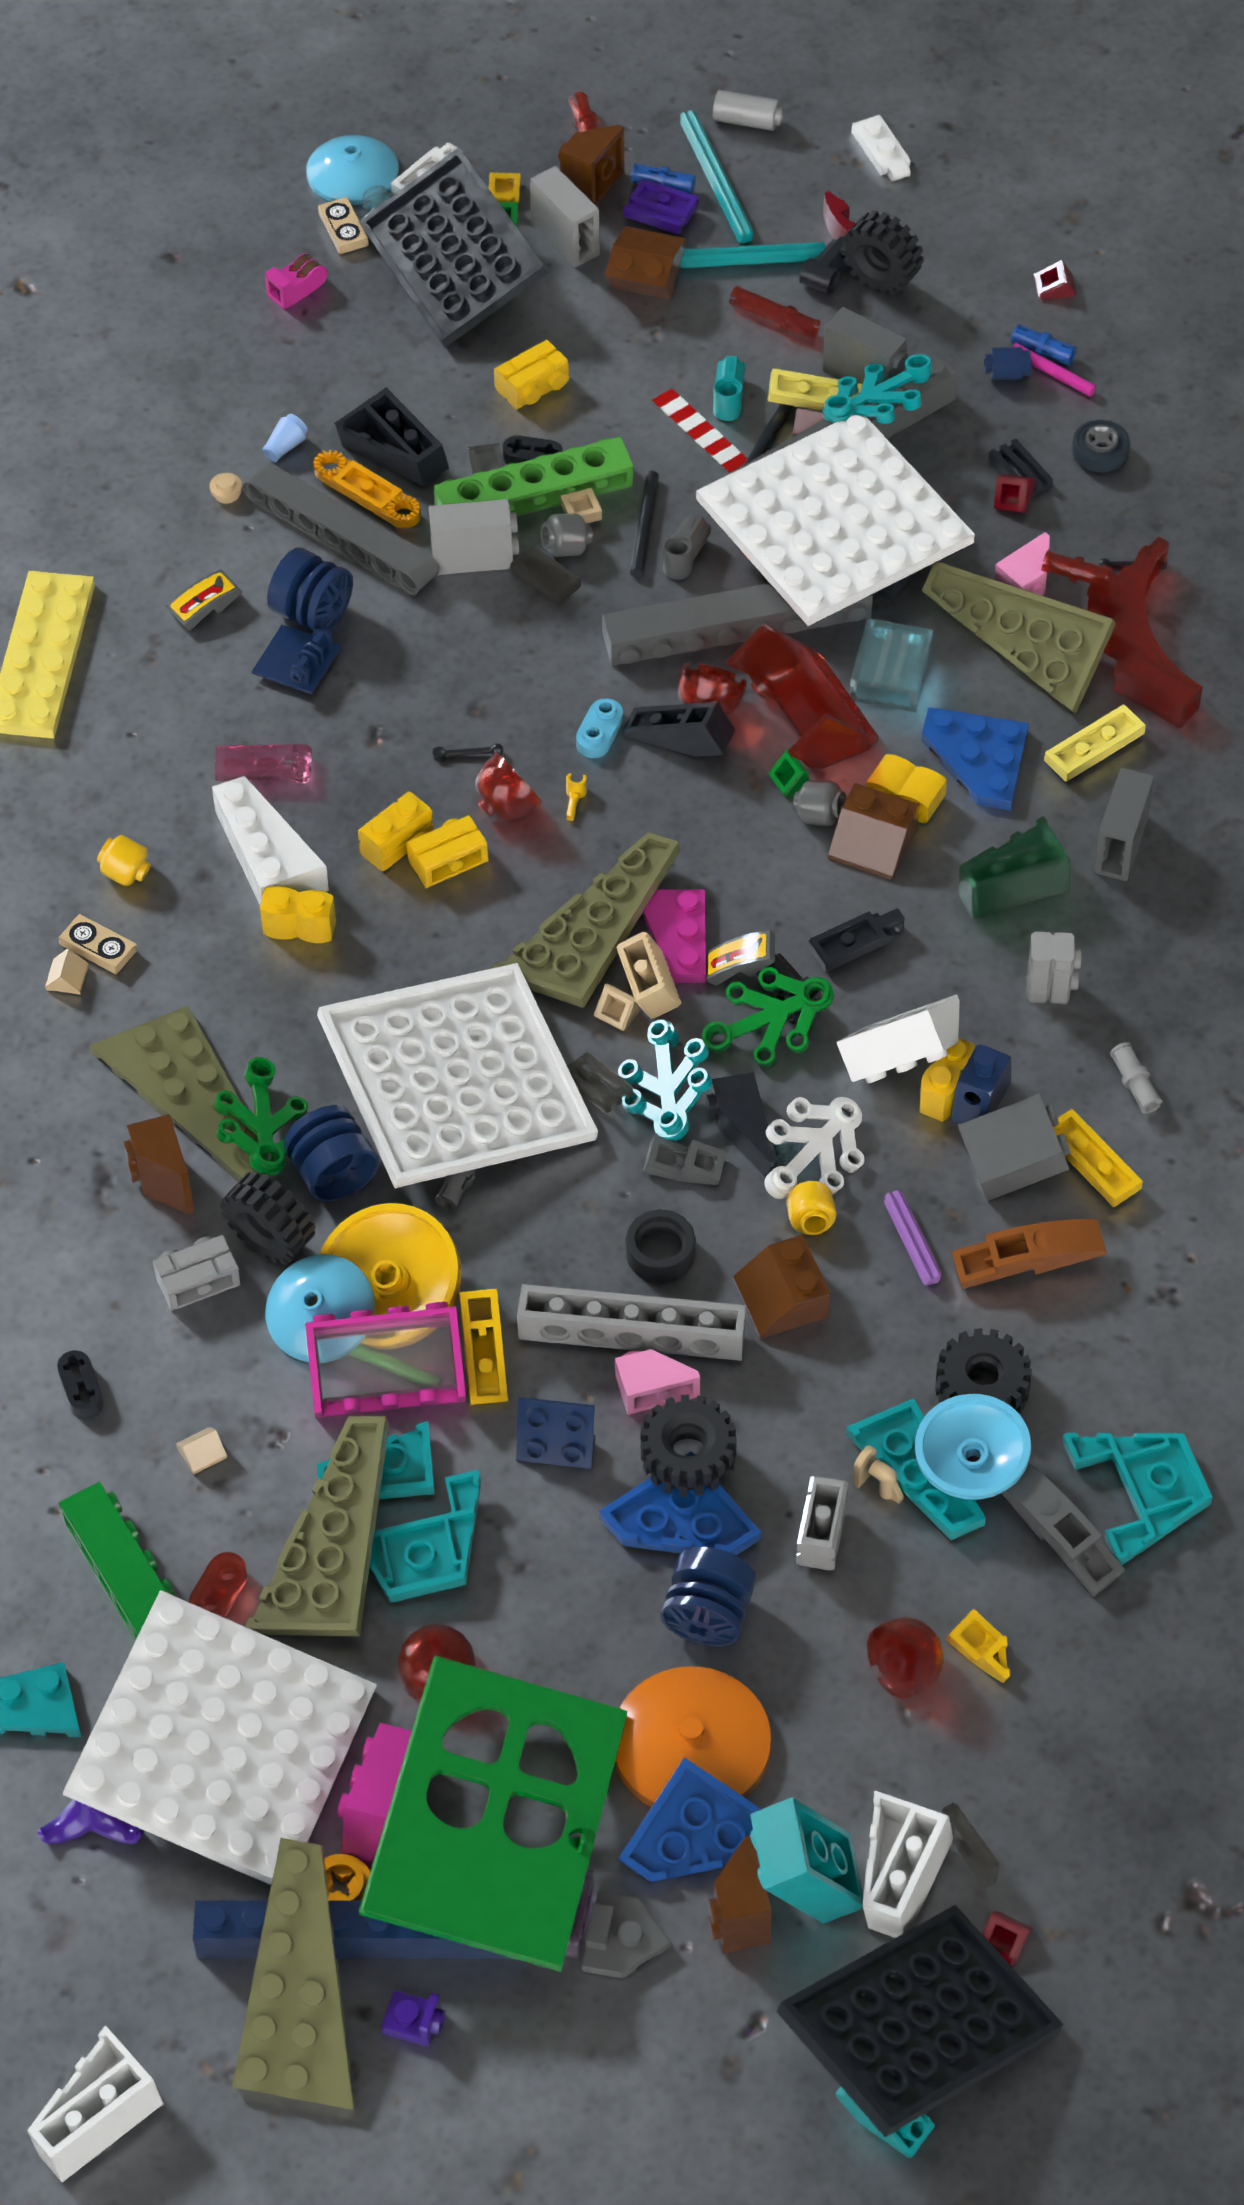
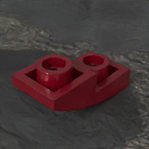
(836, 215)

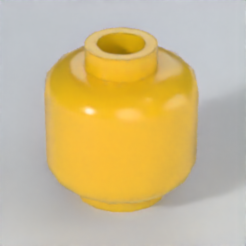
(123, 860)
(811, 1208)

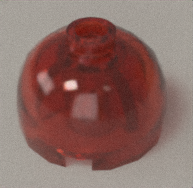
(710, 685)
(504, 791)
(421, 1648)
(906, 1655)

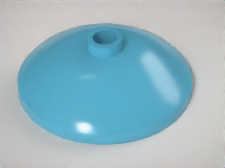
(350, 167)
(339, 1289)
(968, 1428)

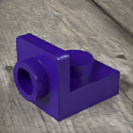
(413, 2018)

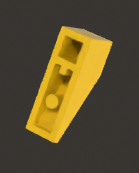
(483, 1346)

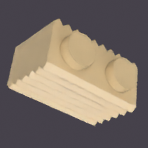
(648, 975)

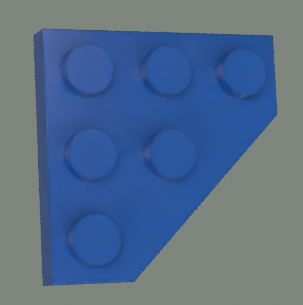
(978, 752)
(672, 1523)
(689, 1827)

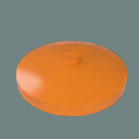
(695, 1717)

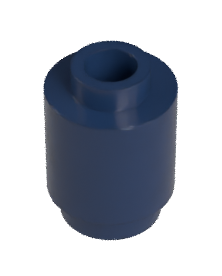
(1007, 363)

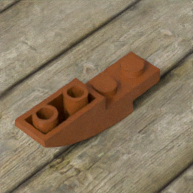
(1029, 1247)

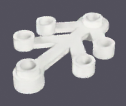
(818, 1142)

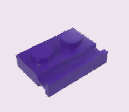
(661, 206)

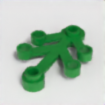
(773, 1013)
(265, 1155)

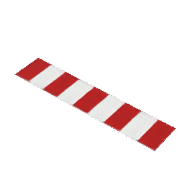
(700, 430)

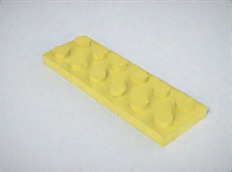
(42, 652)

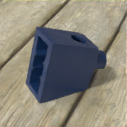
(987, 1076)

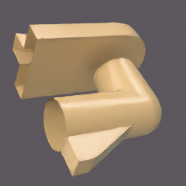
(868, 1465)

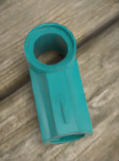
(729, 388)

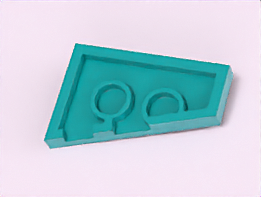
(406, 1465)
(38, 1702)

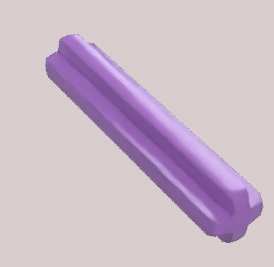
(913, 1238)

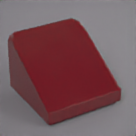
(1055, 282)
(1013, 492)
(1007, 1935)

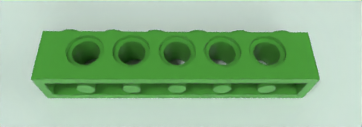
(543, 480)

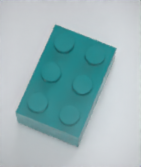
(806, 1860)

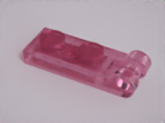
(263, 762)

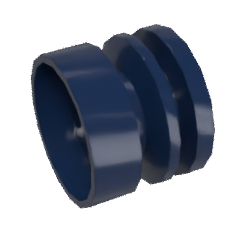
(310, 589)
(331, 1153)
(708, 1596)

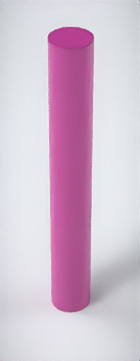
(1060, 373)

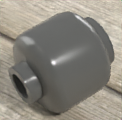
(566, 535)
(819, 802)

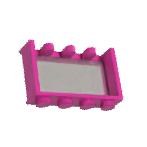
(385, 1360)

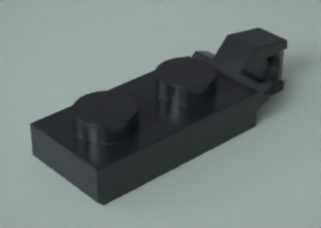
(855, 938)

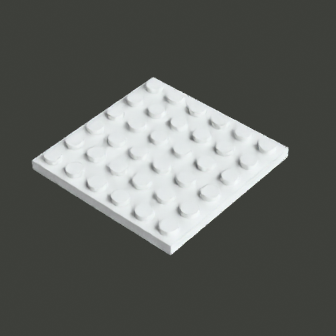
(834, 517)
(456, 1074)
(219, 1738)

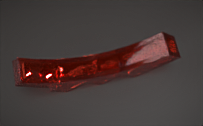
(1142, 667)

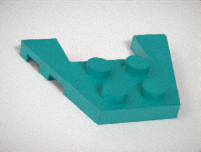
(1158, 1478)
(430, 1551)

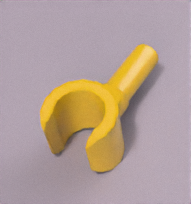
(575, 791)

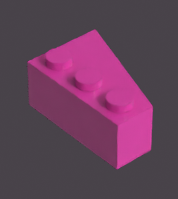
(371, 1792)

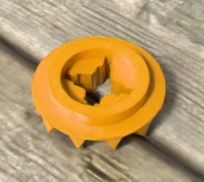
(347, 1868)

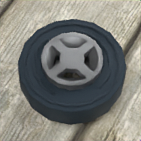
(1101, 446)

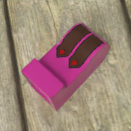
(295, 280)

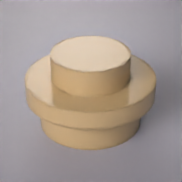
(226, 487)

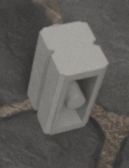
(1052, 967)
(196, 1271)
(822, 1523)

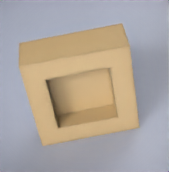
(582, 503)

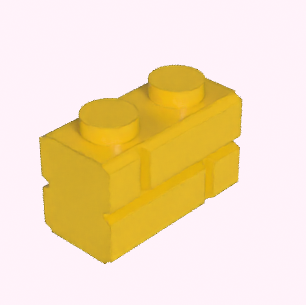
(531, 375)
(386, 835)
(447, 850)

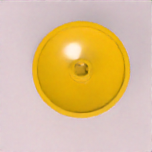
(402, 1255)

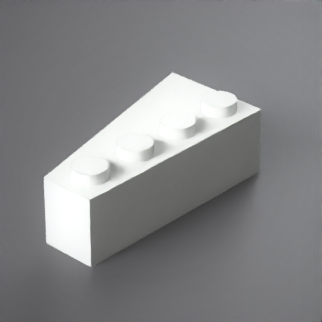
(265, 842)

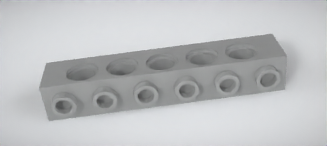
(631, 1322)

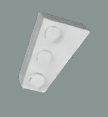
(902, 1862)
(94, 2108)

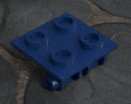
(298, 658)
(555, 1432)

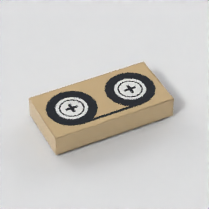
(343, 225)
(97, 944)

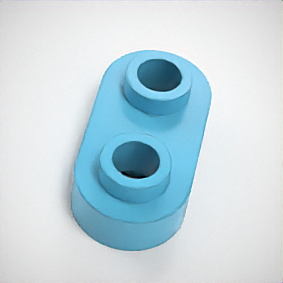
(601, 725)

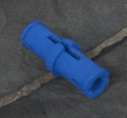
(664, 176)
(1044, 344)

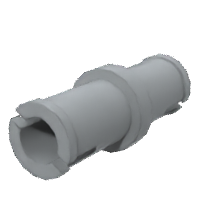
(1136, 1077)

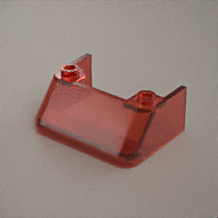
(808, 694)

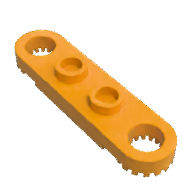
(367, 489)

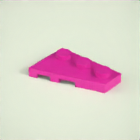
(678, 928)

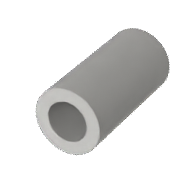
(747, 110)

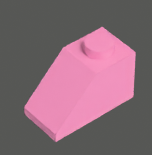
(1024, 566)
(651, 1377)

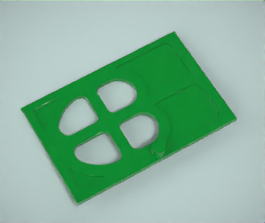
(474, 1879)

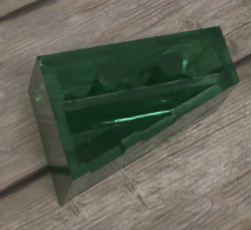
(1015, 873)

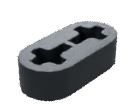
(528, 448)
(73, 1386)

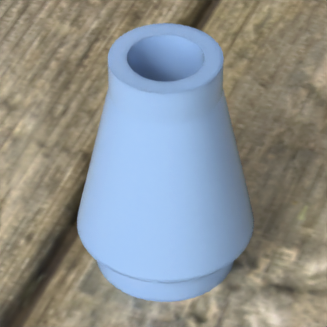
(286, 435)

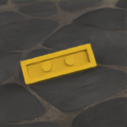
(1097, 1160)

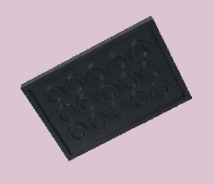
(452, 247)
(919, 2019)

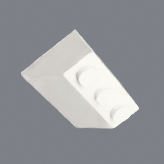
(901, 1040)

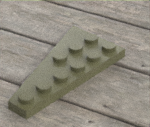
(1038, 635)
(583, 934)
(179, 1077)
(329, 1551)
(295, 2006)

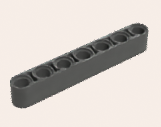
(341, 528)

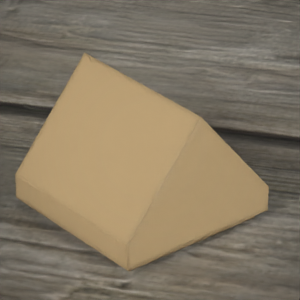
(67, 973)
(616, 1007)
(202, 1450)

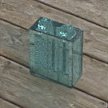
(891, 665)

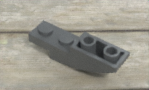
(1064, 1528)

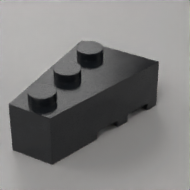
(393, 438)

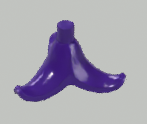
(80, 1818)

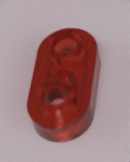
(214, 1589)

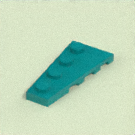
(894, 1437)

